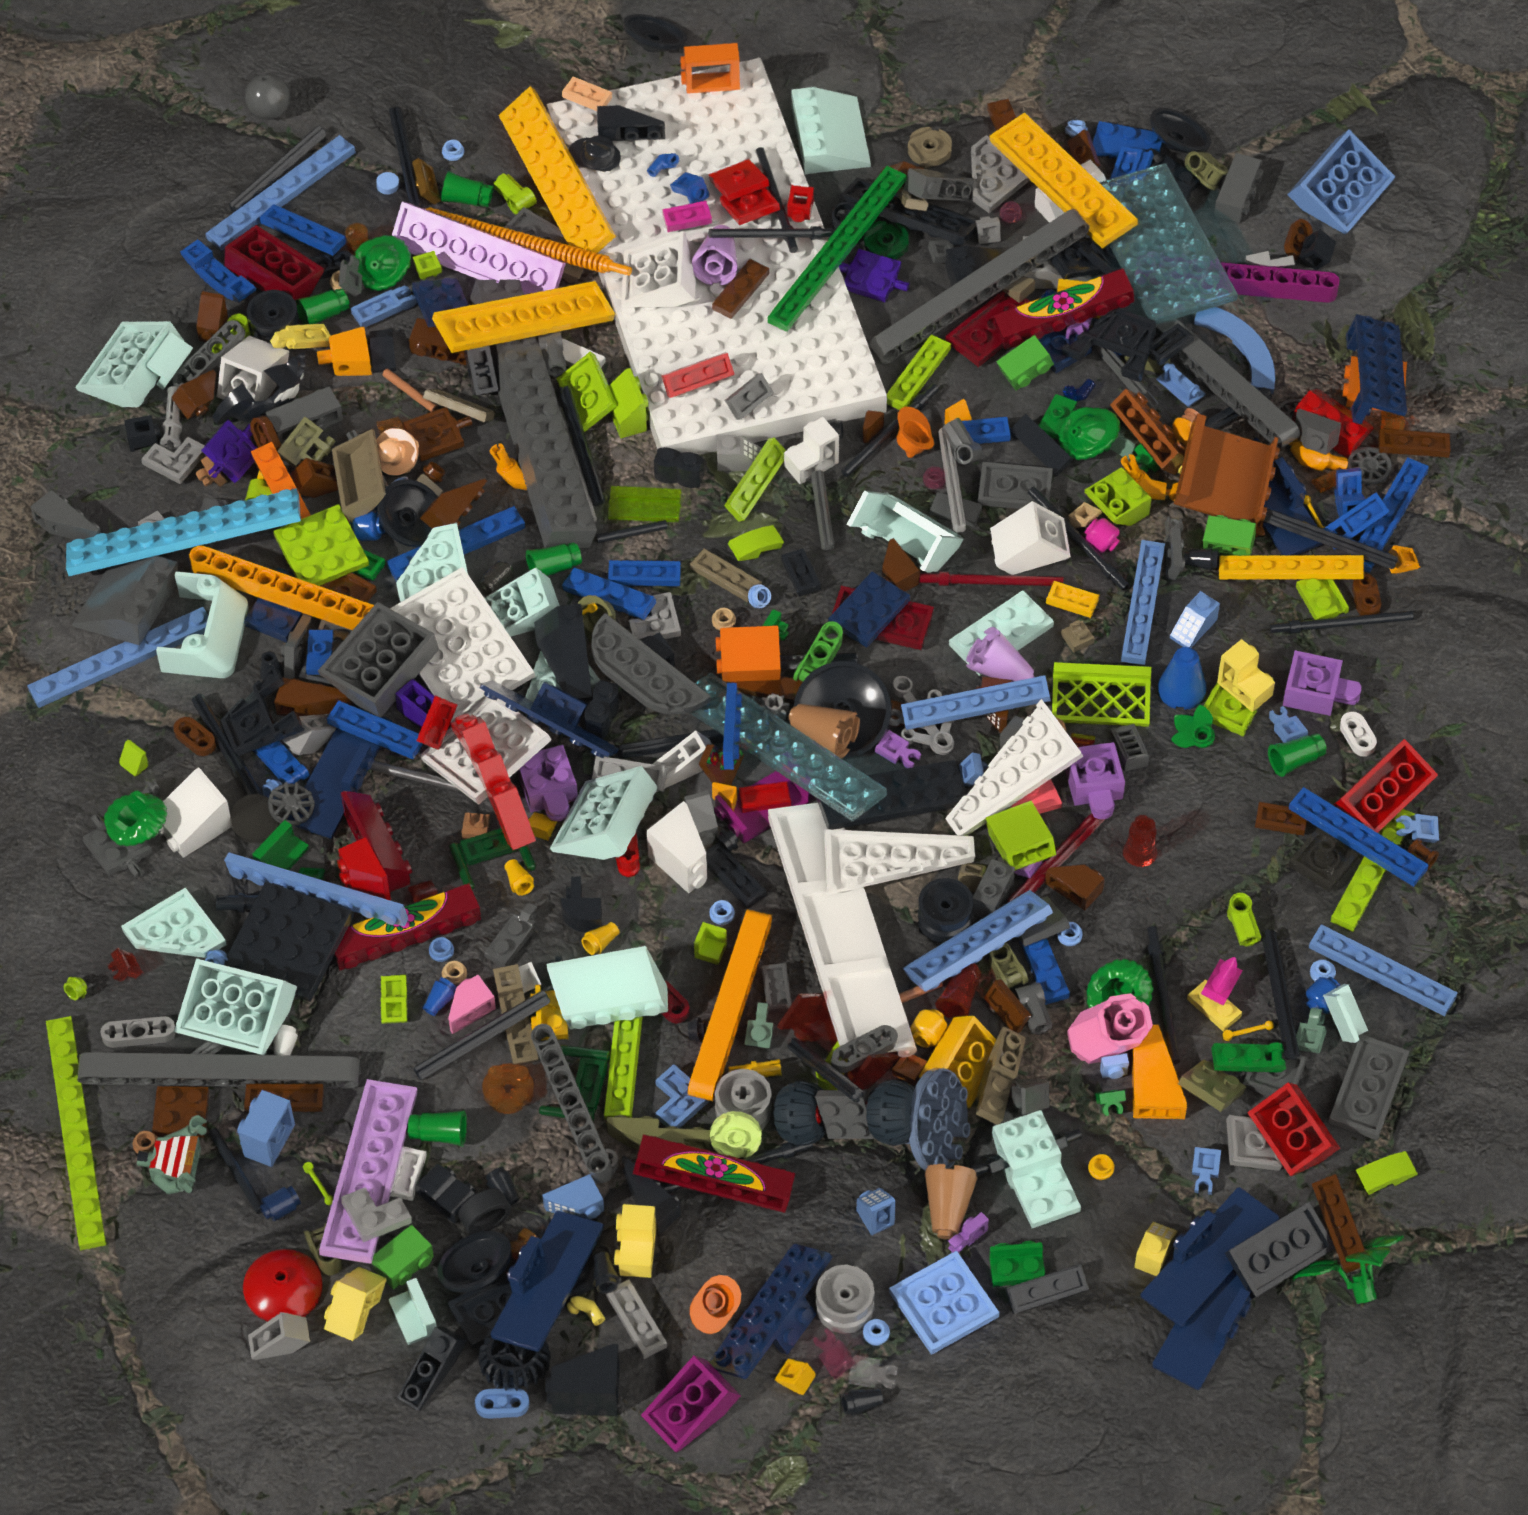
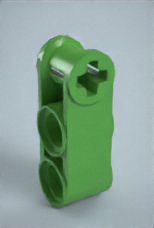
(820, 645)

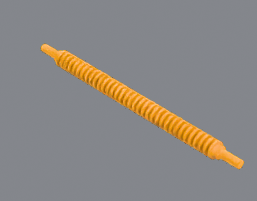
(562, 252)

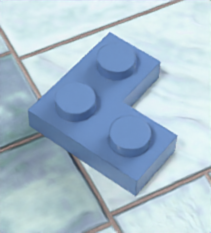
(680, 1106)

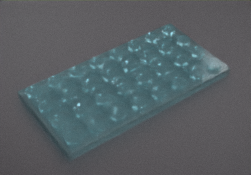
(1167, 251)

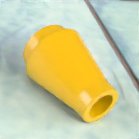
(519, 879)
(598, 939)

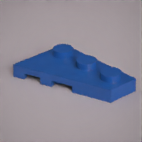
(1111, 137)

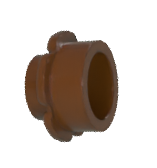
(434, 472)

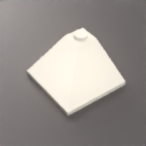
(660, 273)

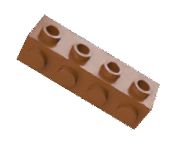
(1149, 430)

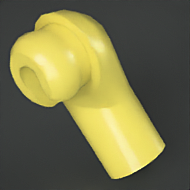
(588, 1306)

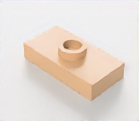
(586, 94)

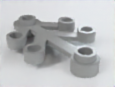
(935, 736)

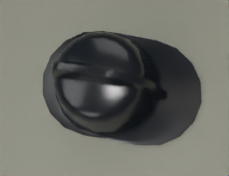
(595, 153)

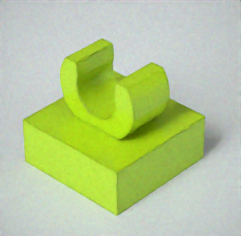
(427, 265)

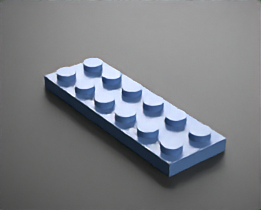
(978, 940)

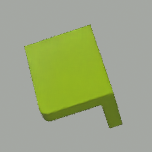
(710, 943)

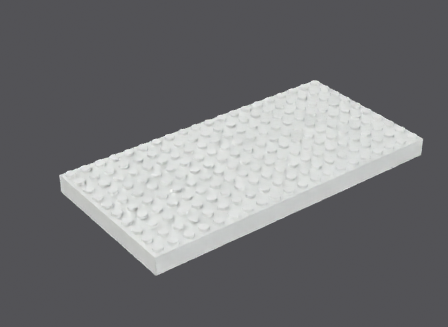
(814, 367)

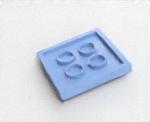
(944, 1302)

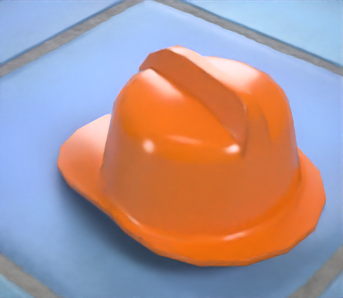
(913, 432)
(715, 1304)

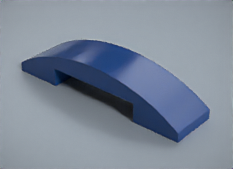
(215, 273)

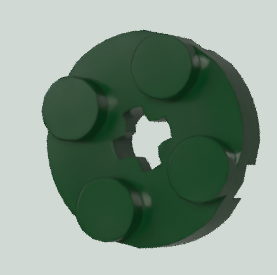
(895, 232)

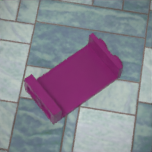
(753, 823)

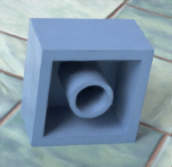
(266, 1128)

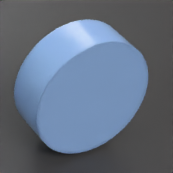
(387, 183)

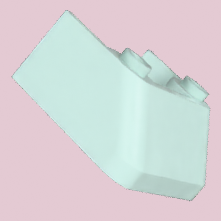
(914, 531)
(218, 648)

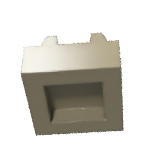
(1077, 636)

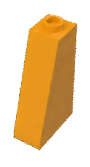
(1155, 1080)

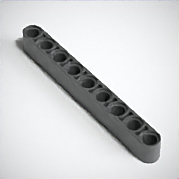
(1233, 389)

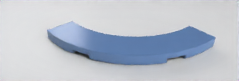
(1246, 340)

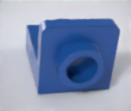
(691, 186)

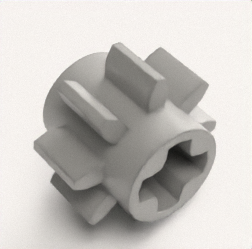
(776, 705)

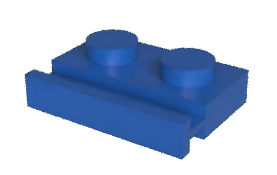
(1131, 161)

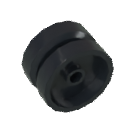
(270, 313)
(944, 909)

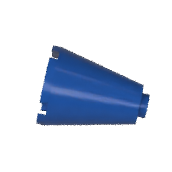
(1183, 680)

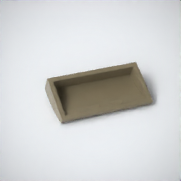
(359, 475)

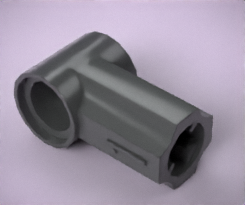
(552, 348)
(960, 441)
(1034, 1001)

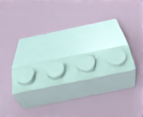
(829, 130)
(121, 369)
(606, 815)
(608, 987)
(234, 1007)

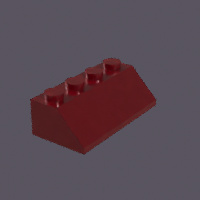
(272, 264)
(366, 821)

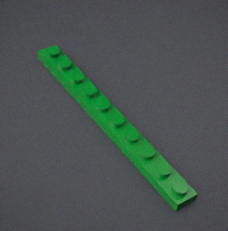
(836, 249)

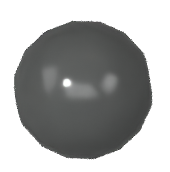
(267, 96)

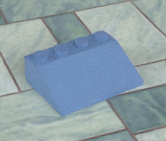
(1342, 183)

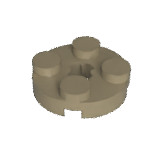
(929, 157)

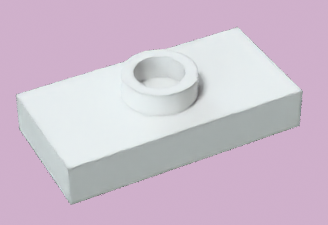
(408, 1173)

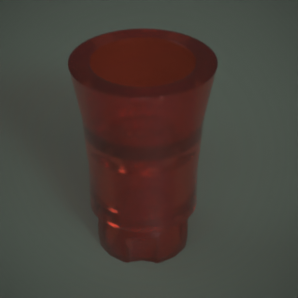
(1141, 846)
(959, 993)

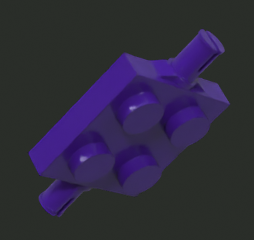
(873, 275)
(230, 451)

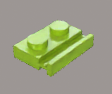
(1322, 598)

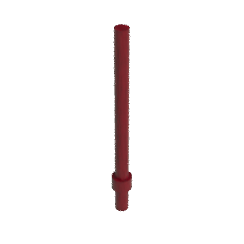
(945, 579)

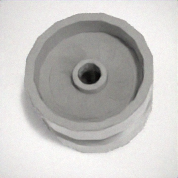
(744, 1092)
(845, 1299)

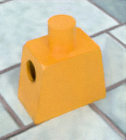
(347, 353)

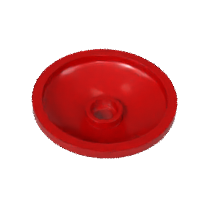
(293, 1295)

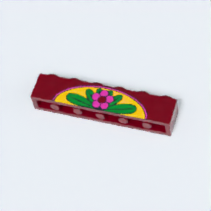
(1064, 308)
(426, 920)
(714, 1173)

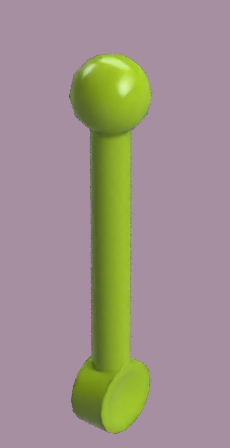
(308, 1168)

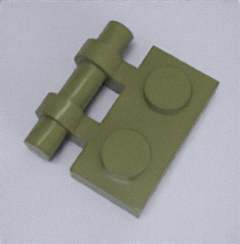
(301, 440)

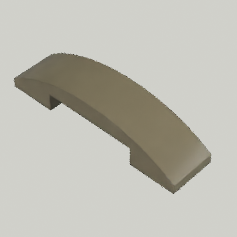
(510, 994)

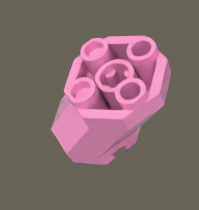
(1109, 1028)

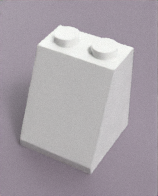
(247, 364)
(1029, 539)
(194, 814)
(678, 848)

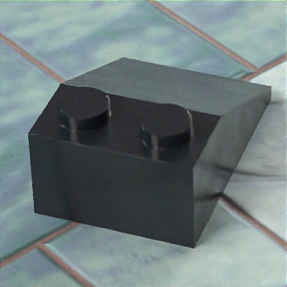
(967, 259)

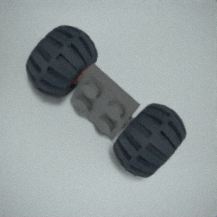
(808, 1112)

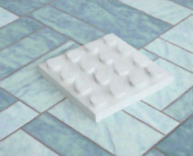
(512, 737)

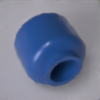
(367, 527)
(1317, 990)

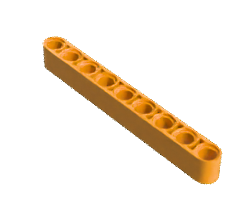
(253, 578)
(729, 1005)

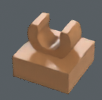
(204, 476)
(475, 825)

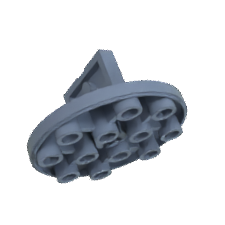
(942, 1118)

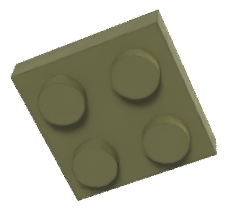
(1212, 1086)

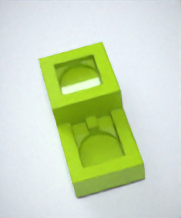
(754, 542)
(394, 999)
(1386, 1171)

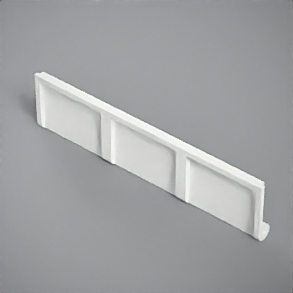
(839, 934)

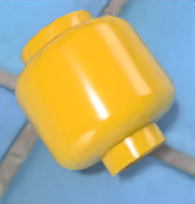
(928, 1028)

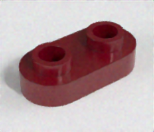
(676, 1002)

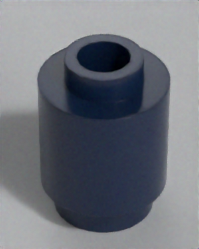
(280, 1203)

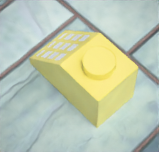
(1155, 1248)

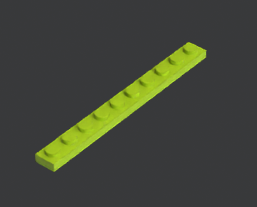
(75, 1134)

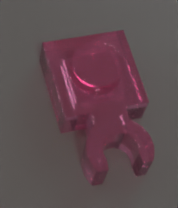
(835, 1355)

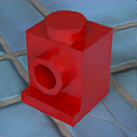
(800, 208)

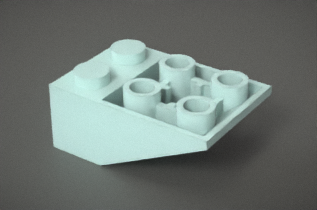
(523, 602)

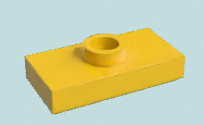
(1072, 599)

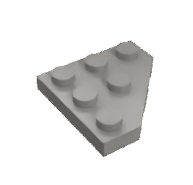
(993, 175)

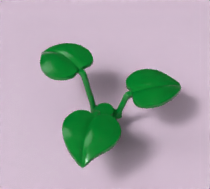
(1362, 1283)

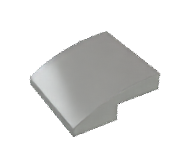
(1263, 259)

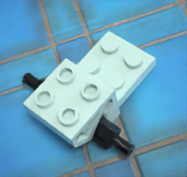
(1033, 1167)

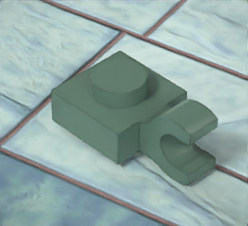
(759, 1032)
(1312, 1035)

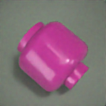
(1102, 535)

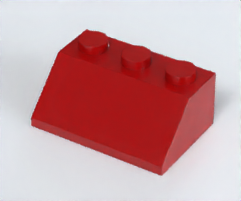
(1351, 433)
(362, 869)
(1293, 1129)

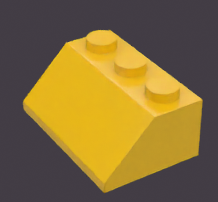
(965, 1052)

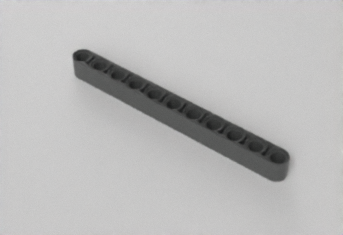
(979, 286)
(216, 1070)

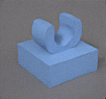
(971, 769)

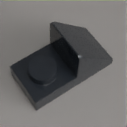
(382, 350)

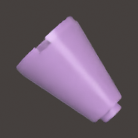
(715, 260)
(998, 658)

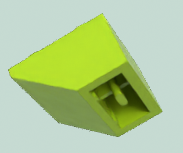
(631, 411)
(1120, 498)

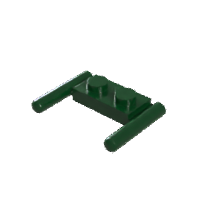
(485, 848)
(588, 1078)

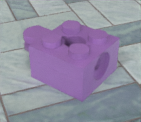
(1318, 673)
(1097, 779)
(549, 783)

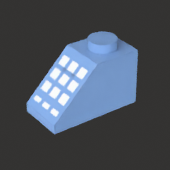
(1195, 620)
(576, 1198)
(876, 1210)

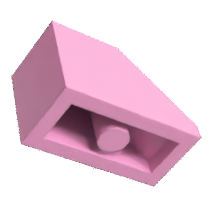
(470, 1003)

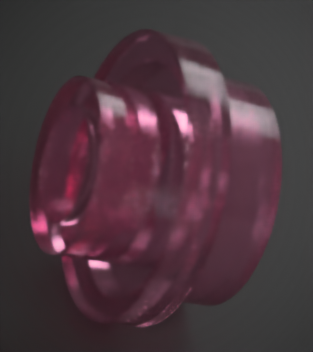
(1011, 212)
(934, 473)

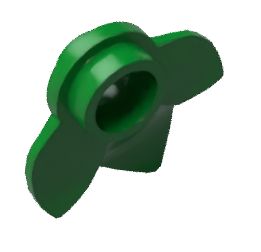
(1191, 727)

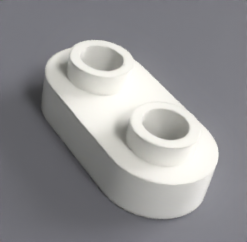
(1359, 735)

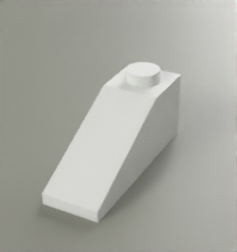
(684, 758)

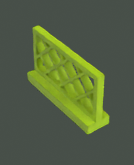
(1107, 675)

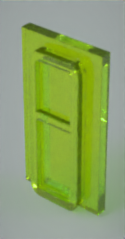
(644, 504)

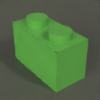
(1025, 363)
(1230, 535)
(403, 1257)

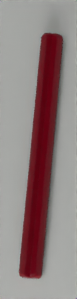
(1063, 852)

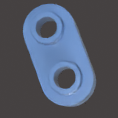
(502, 1403)

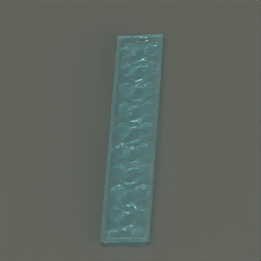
(793, 753)

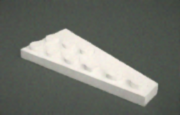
(1021, 766)
(872, 857)

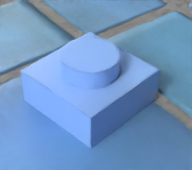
(1114, 1066)

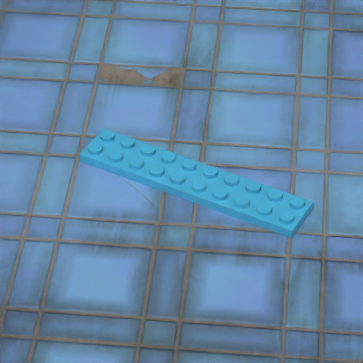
(182, 532)

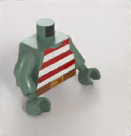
(175, 1158)

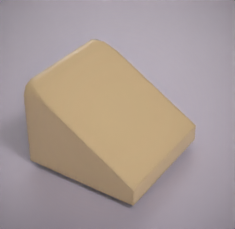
(1083, 515)

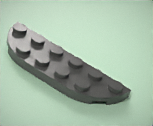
(643, 671)

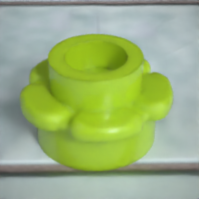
(75, 988)

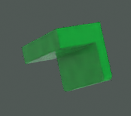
(281, 848)

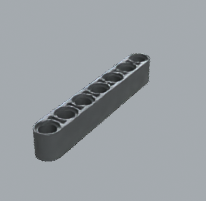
(575, 1113)

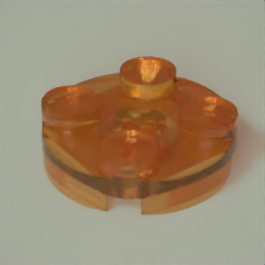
(508, 1074)

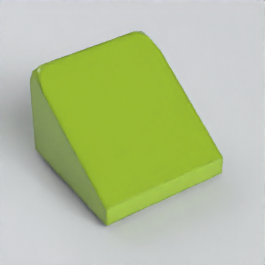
(133, 758)

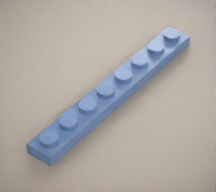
(281, 191)
(116, 658)
(357, 901)

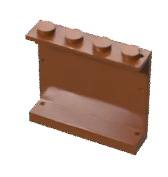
(1225, 473)

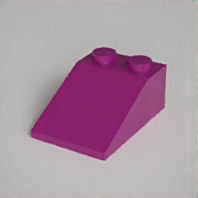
(690, 1403)

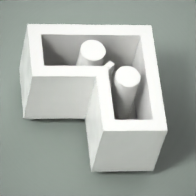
(815, 453)

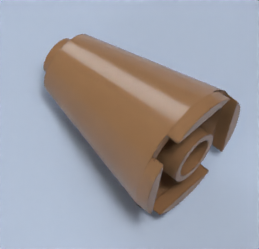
(826, 726)
(949, 1197)

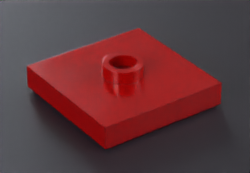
(739, 180)
(751, 206)

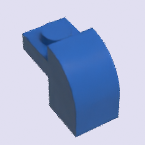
(1348, 489)

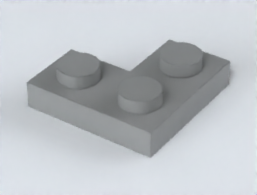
(175, 464)
(662, 620)
(373, 1220)

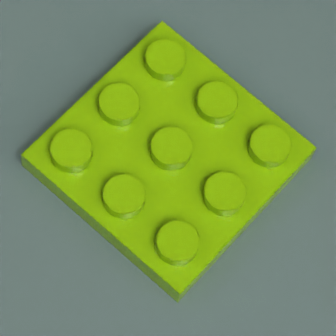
(321, 547)

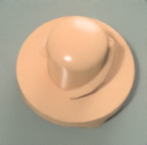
(397, 451)

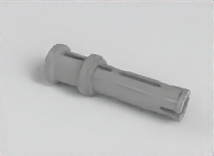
(171, 426)

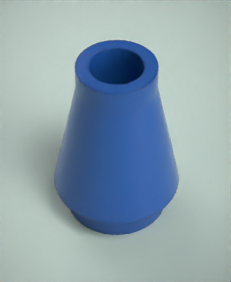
(439, 996)

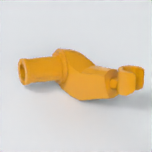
(1316, 460)
(508, 467)
(1155, 489)

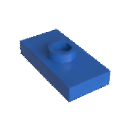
(319, 649)

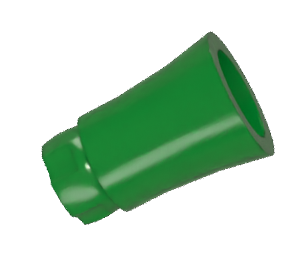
(466, 191)
(321, 306)
(554, 559)
(1295, 753)
(439, 1127)

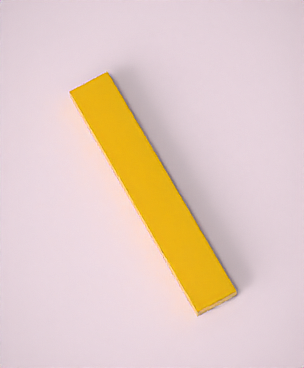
(1292, 567)

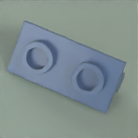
(1180, 385)

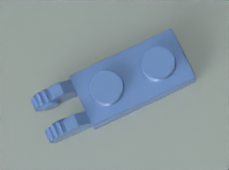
(383, 306)

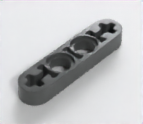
(205, 352)

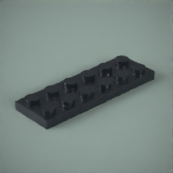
(935, 221)
(908, 793)

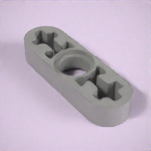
(121, 1041)

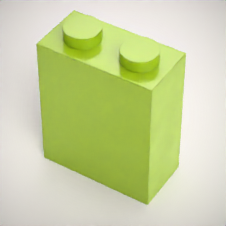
(1021, 835)

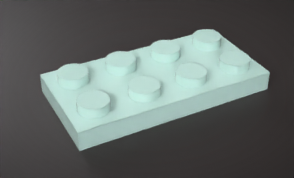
(1016, 619)

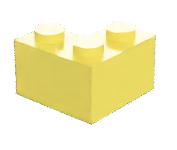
(1242, 678)
(637, 1236)
(352, 1301)

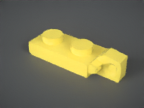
(301, 337)

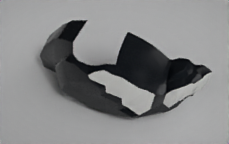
(241, 405)

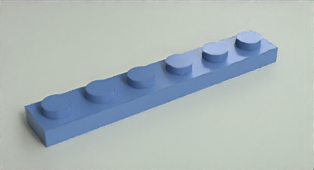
(1143, 602)
(975, 702)
(1383, 970)

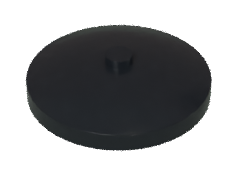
(855, 689)

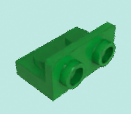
(1015, 1263)

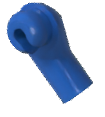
(663, 161)

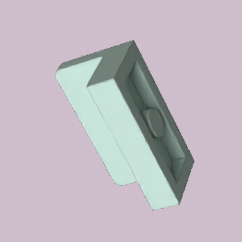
(168, 358)
(1345, 1013)
(413, 1313)

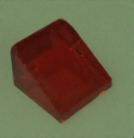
(422, 891)

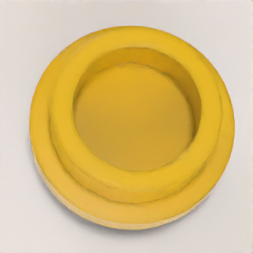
(1101, 1167)

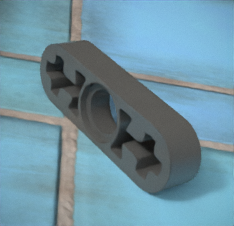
(869, 1039)

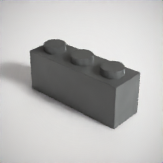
(1238, 188)
(318, 407)

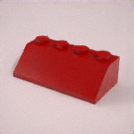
(1387, 787)

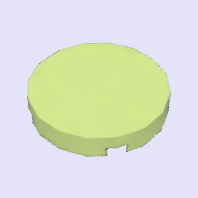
(735, 1134)

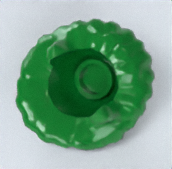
(383, 262)
(1088, 432)
(135, 818)
(1119, 979)

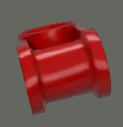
(628, 863)

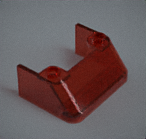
(812, 1022)

